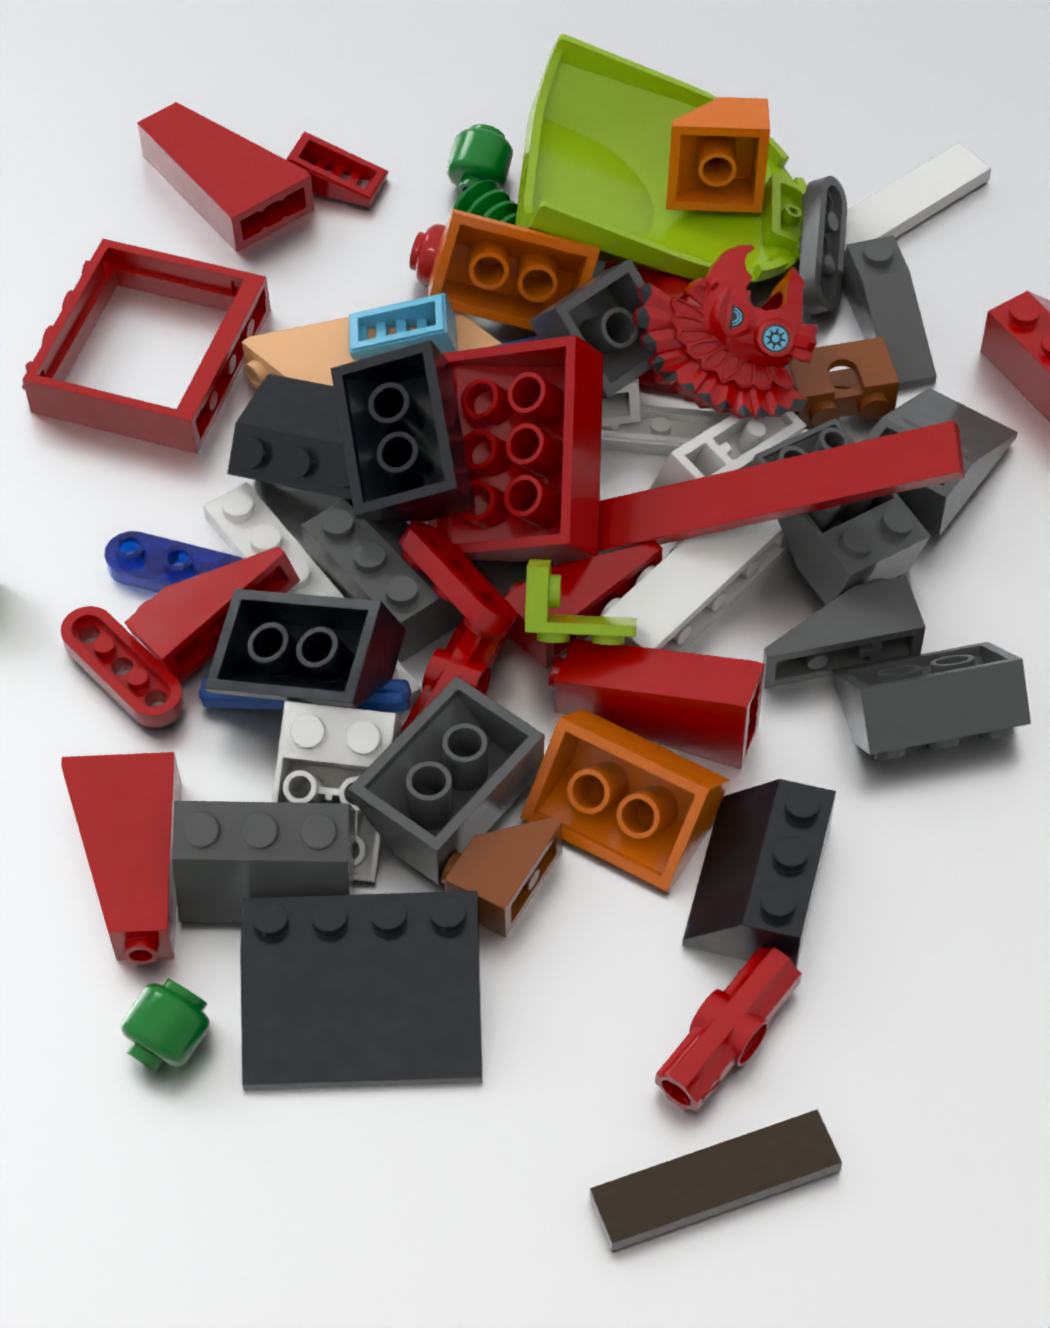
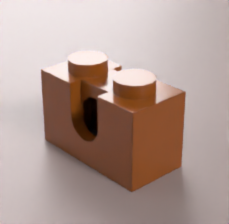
(862, 390)

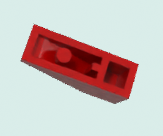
(585, 591)
(187, 617)

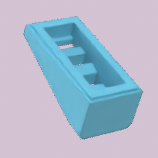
(430, 315)

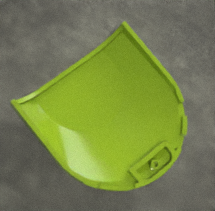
(602, 166)

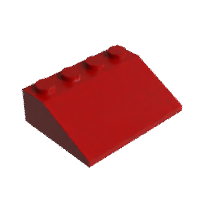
(530, 450)

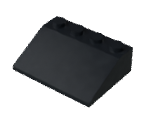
(360, 990)

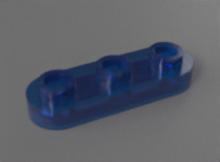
(154, 558)

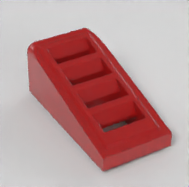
(318, 156)

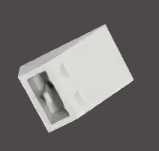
(324, 754)

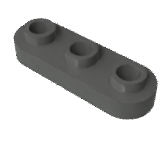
(823, 244)

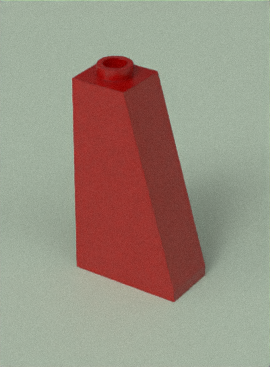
(224, 176)
(665, 696)
(128, 839)

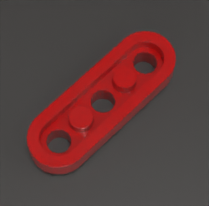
(457, 580)
(117, 651)

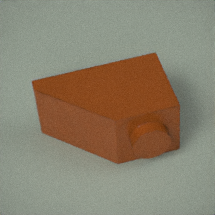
(505, 869)

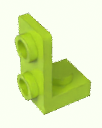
(544, 591)

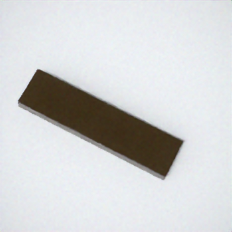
(715, 1180)

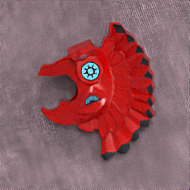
(722, 347)

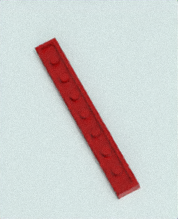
(782, 488)

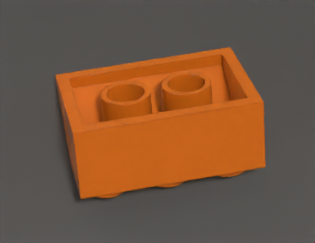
(506, 268)
(624, 797)

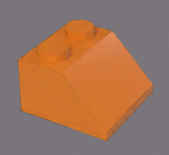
(719, 156)

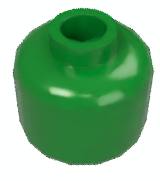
(479, 156)
(165, 1025)

